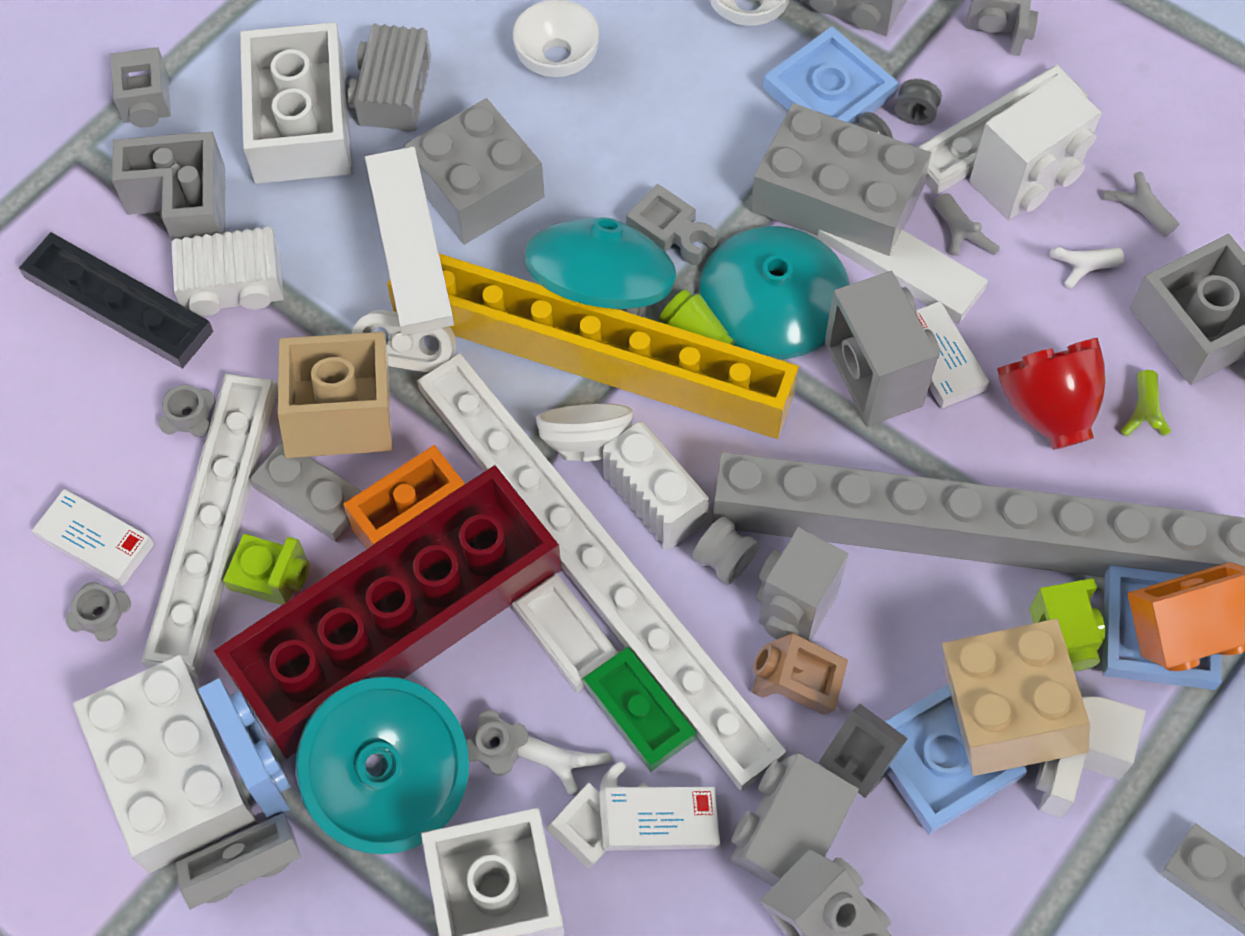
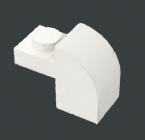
(1112, 751)

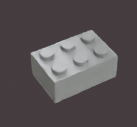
(839, 179)

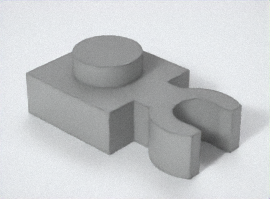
(670, 221)

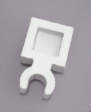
(580, 821)

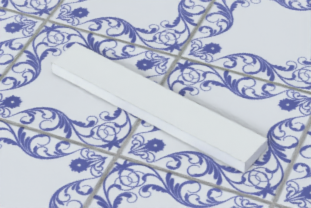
(211, 522)

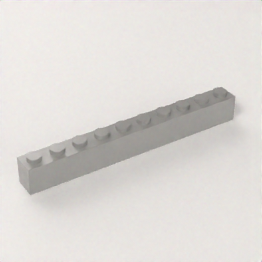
(970, 519)

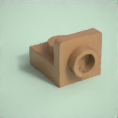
(800, 672)

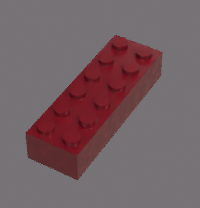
(392, 604)

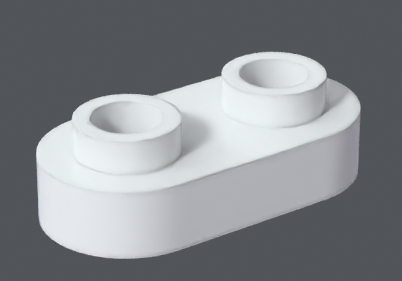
(408, 350)

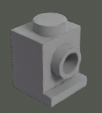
(140, 97)

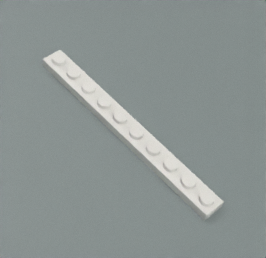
(607, 576)

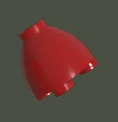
(1058, 391)

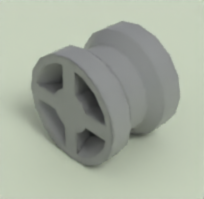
(725, 550)

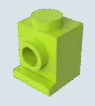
(1079, 622)

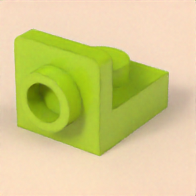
(267, 569)

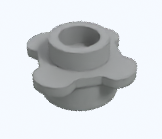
(183, 398)
(90, 598)
(499, 758)

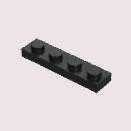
(116, 300)

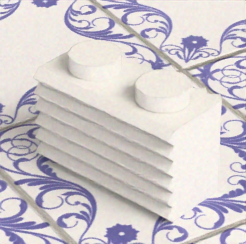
(227, 271)
(654, 485)

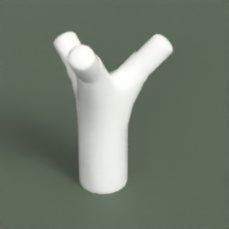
(1087, 261)
(561, 760)

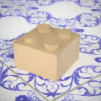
(334, 395)
(1016, 697)

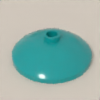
(600, 263)
(770, 312)
(421, 760)

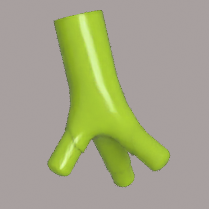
(1147, 405)

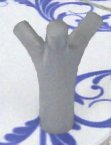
(1145, 203)
(962, 226)

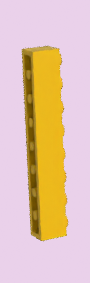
(619, 348)

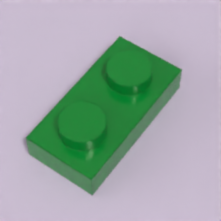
(639, 709)

